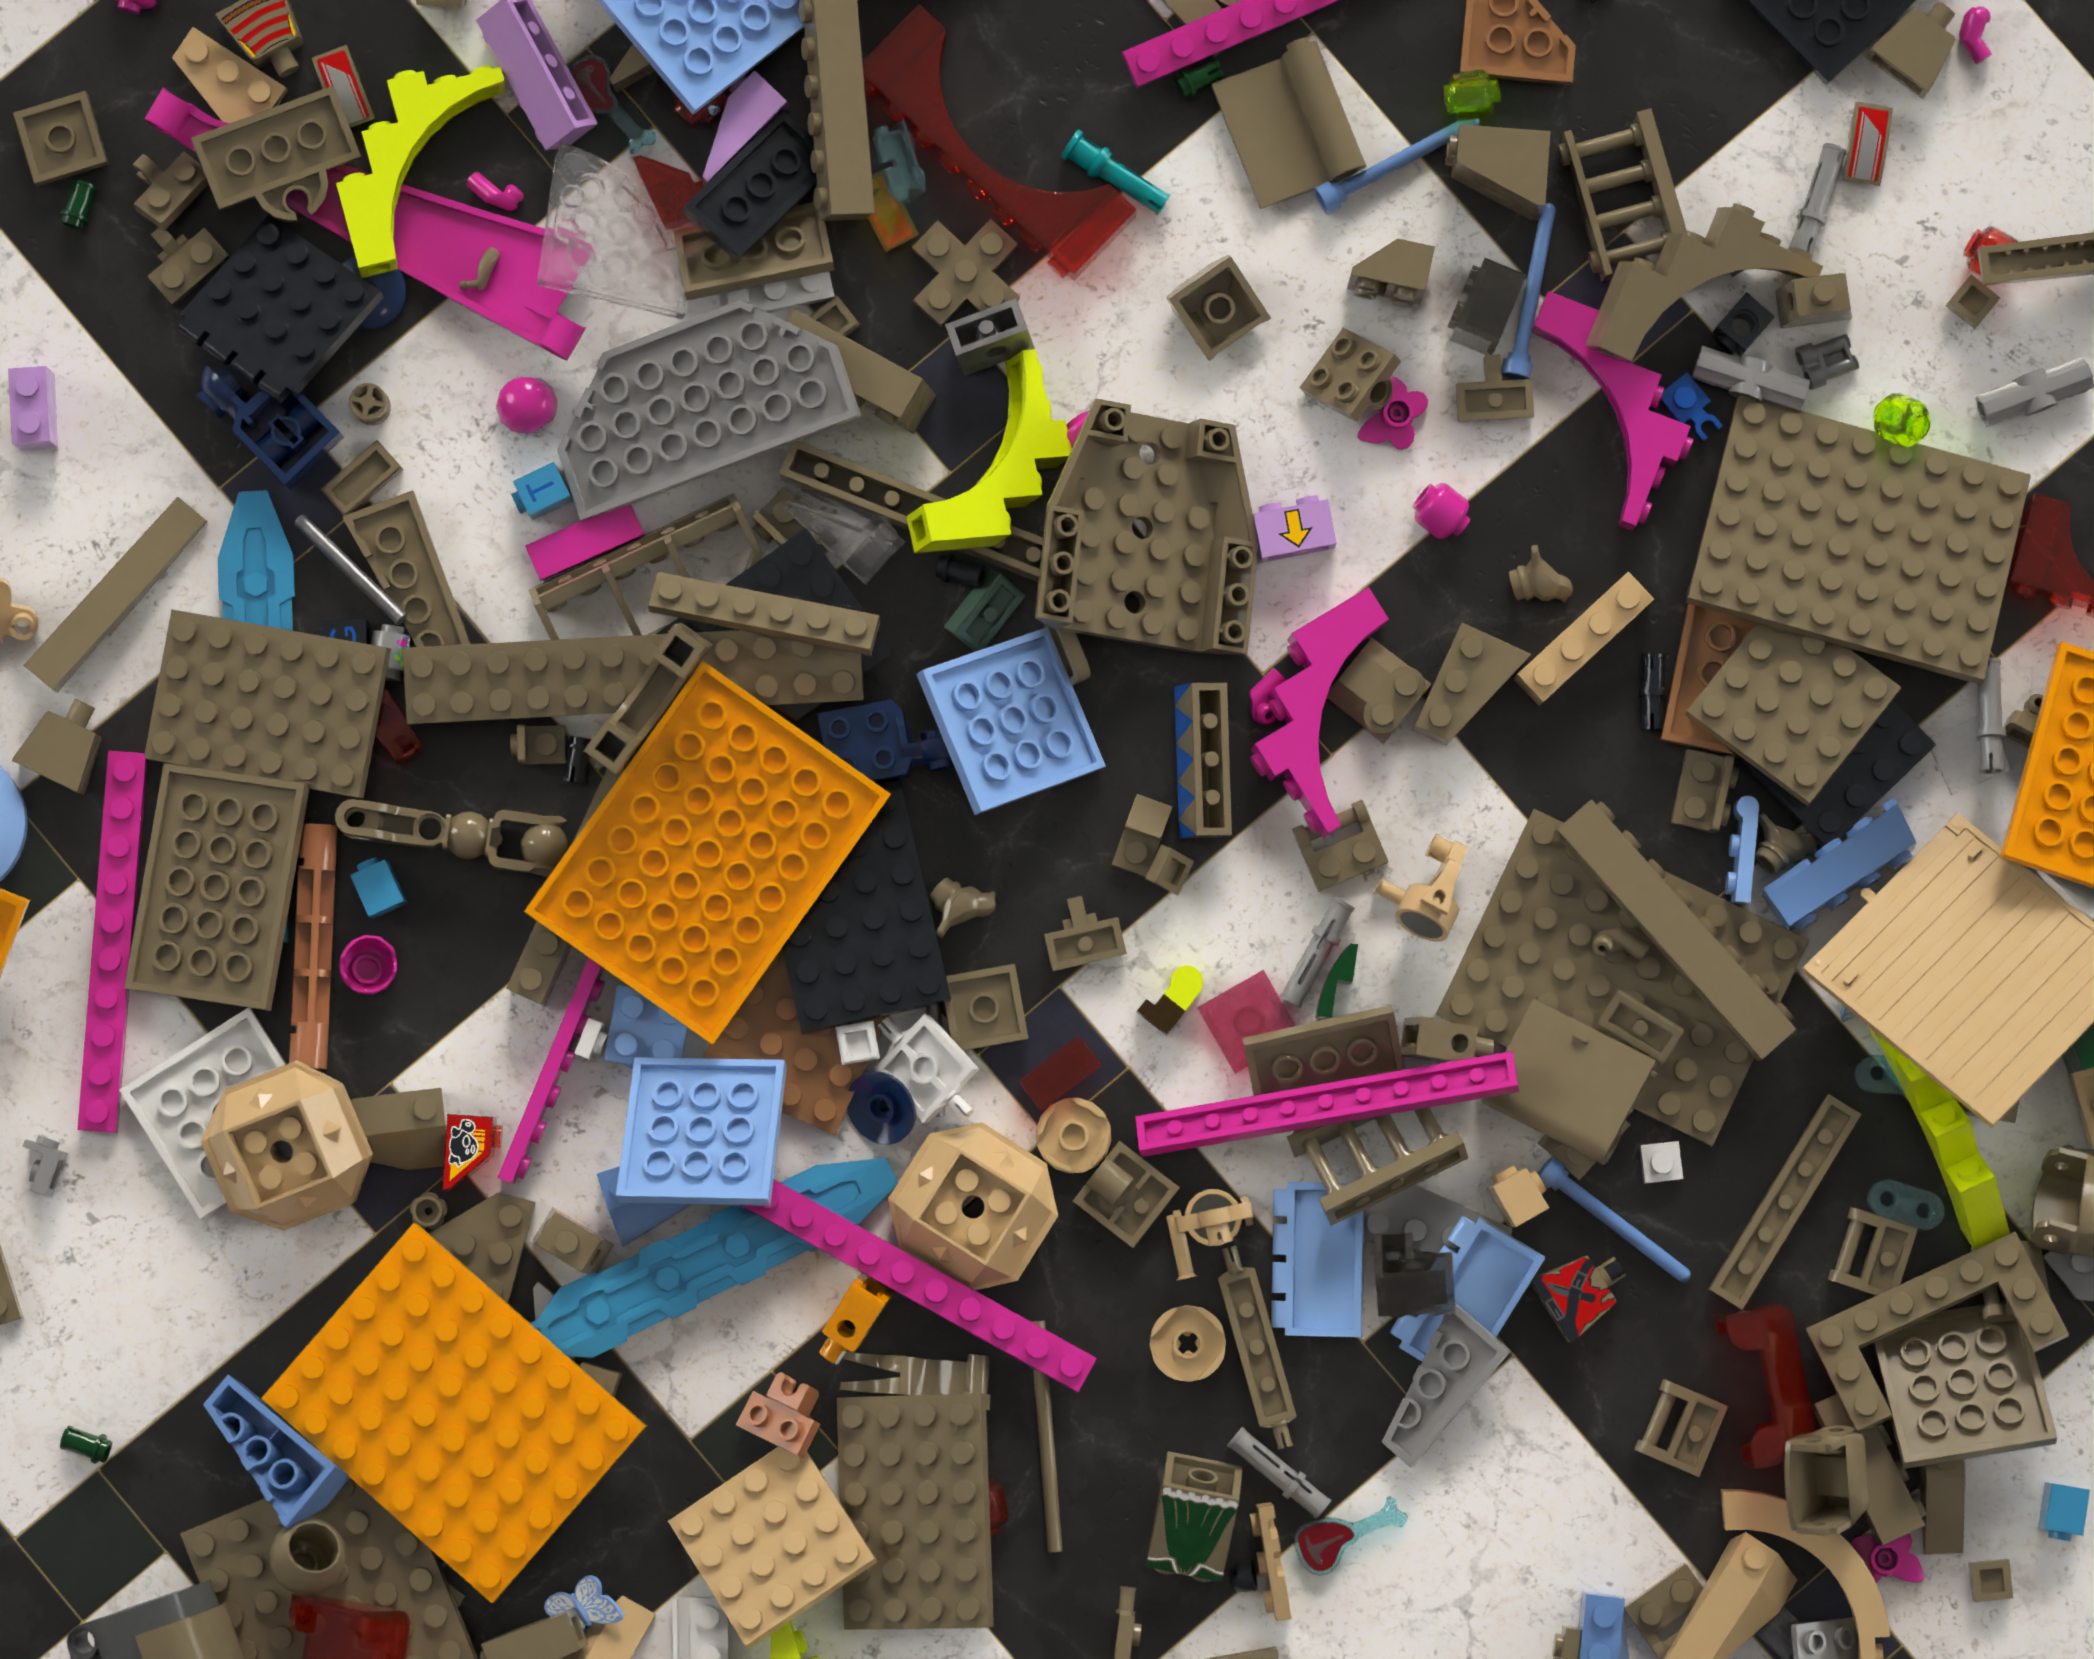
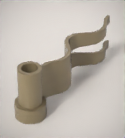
(923, 1376)

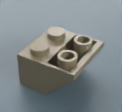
(1394, 272)

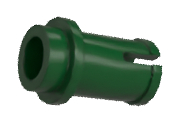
(1198, 76)
(78, 205)
(86, 1444)

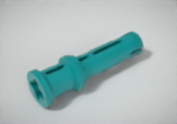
(1100, 163)

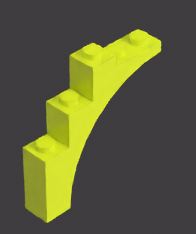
(391, 148)
(1012, 481)
(1954, 1146)

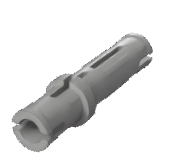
(1812, 214)
(1990, 718)
(1339, 912)
(1278, 1472)

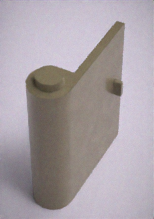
(1289, 125)
(1572, 1081)

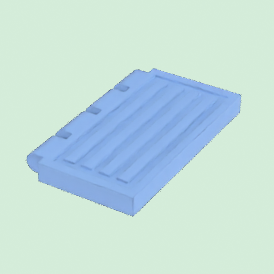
(1321, 1266)
(1488, 1282)

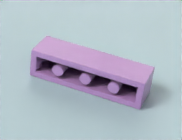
(536, 72)

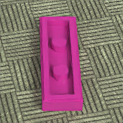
(583, 541)

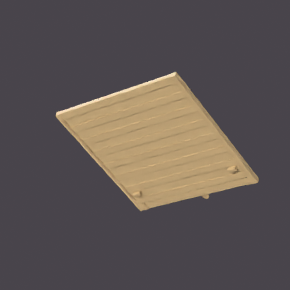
(1967, 969)

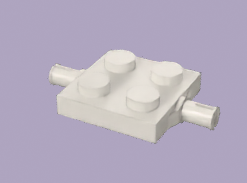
(928, 1066)

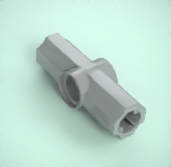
(1750, 378)
(2034, 392)

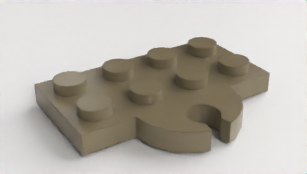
(278, 154)

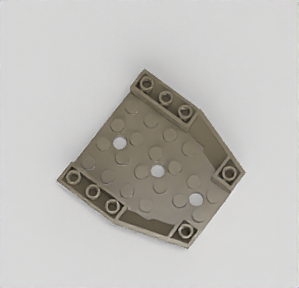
(1199, 543)

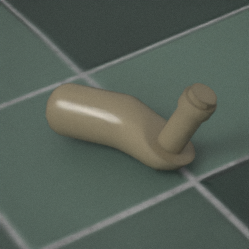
(484, 270)

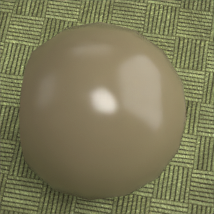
(314, 1547)

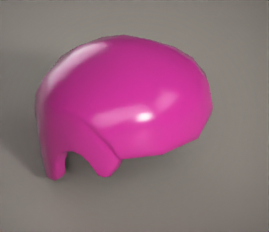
(526, 404)
(368, 964)

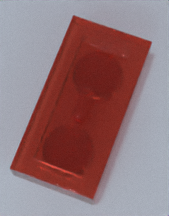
(1060, 1073)

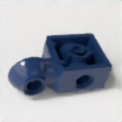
(283, 435)
(879, 743)

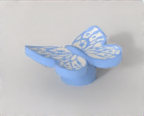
(588, 1603)

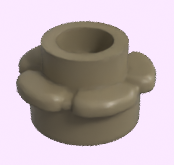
(438, 1207)

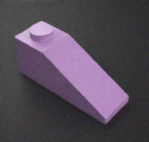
(745, 116)

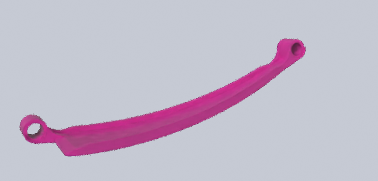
(433, 243)

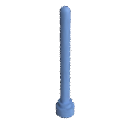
(1334, 194)
(1517, 364)
(1556, 1177)

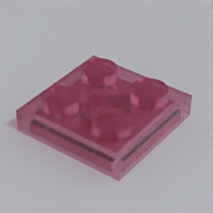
(1244, 1012)

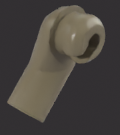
(1619, 939)

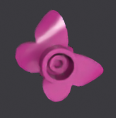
(1395, 418)
(1889, 1558)

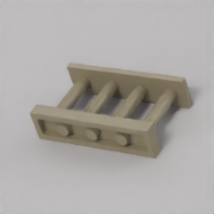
(1651, 169)
(1376, 1183)

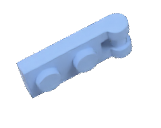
(1743, 847)

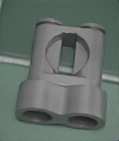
(1813, 365)

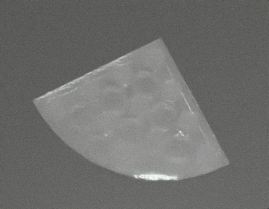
(608, 238)

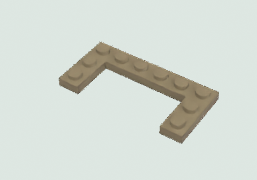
(1997, 1263)

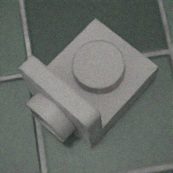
(46, 1171)

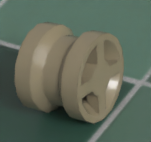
(362, 401)

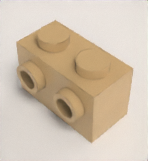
(1518, 1195)

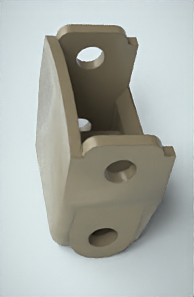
(2065, 1204)
(1826, 1480)

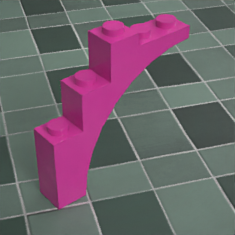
(1631, 391)
(1300, 700)

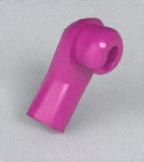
(1971, 33)
(492, 195)
(1260, 697)

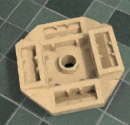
(318, 1123)
(984, 1165)

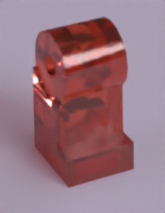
(395, 732)

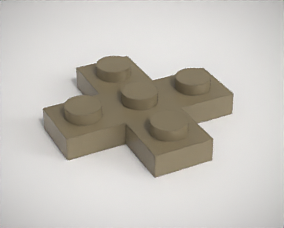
(963, 270)

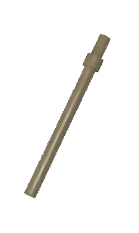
(1047, 1458)

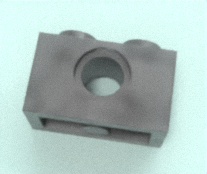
(989, 336)

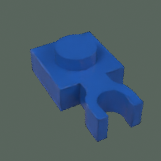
(1686, 402)

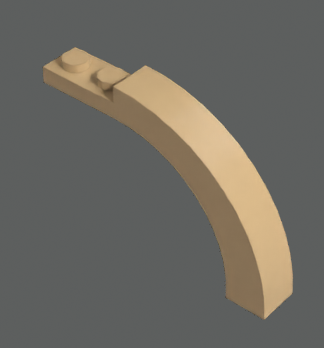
(1769, 1514)

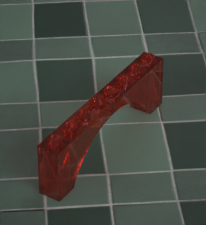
(1064, 226)

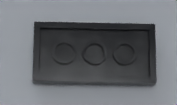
(756, 188)

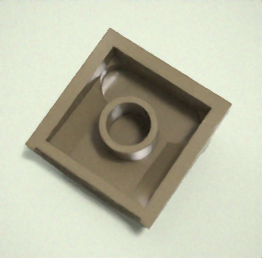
(1217, 306)
(1378, 690)

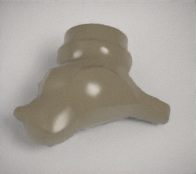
(1539, 580)
(1782, 846)
(959, 904)

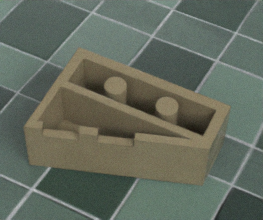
(1466, 681)

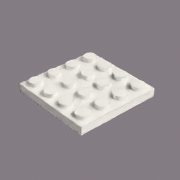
(183, 1092)

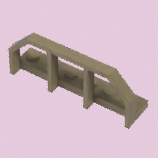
(649, 548)

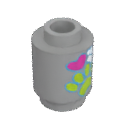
(394, 638)

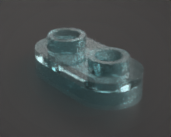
(1887, 1085)
(1905, 1204)

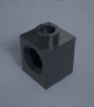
(1750, 311)

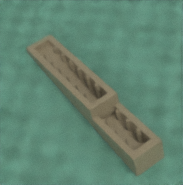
(2037, 259)
(115, 595)

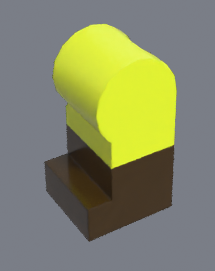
(1183, 989)

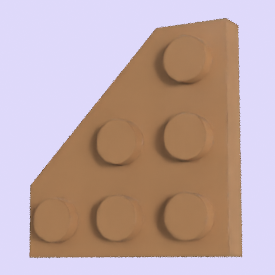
(1515, 42)

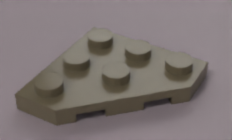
(490, 1240)

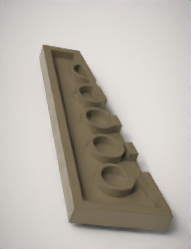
(409, 569)

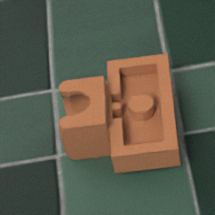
(783, 1415)

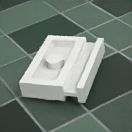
(699, 1629)

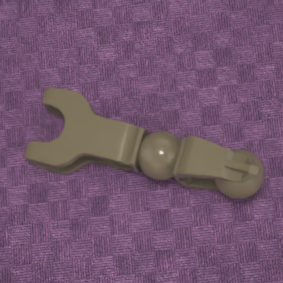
(465, 834)

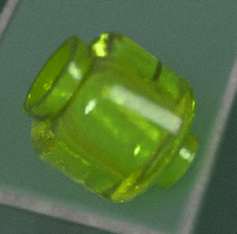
(1471, 95)
(1901, 419)

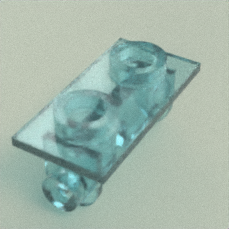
(897, 145)

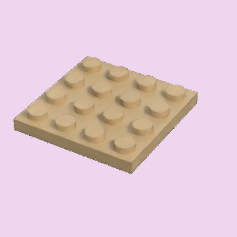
(772, 1543)

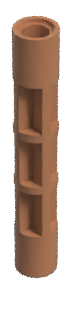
(313, 945)

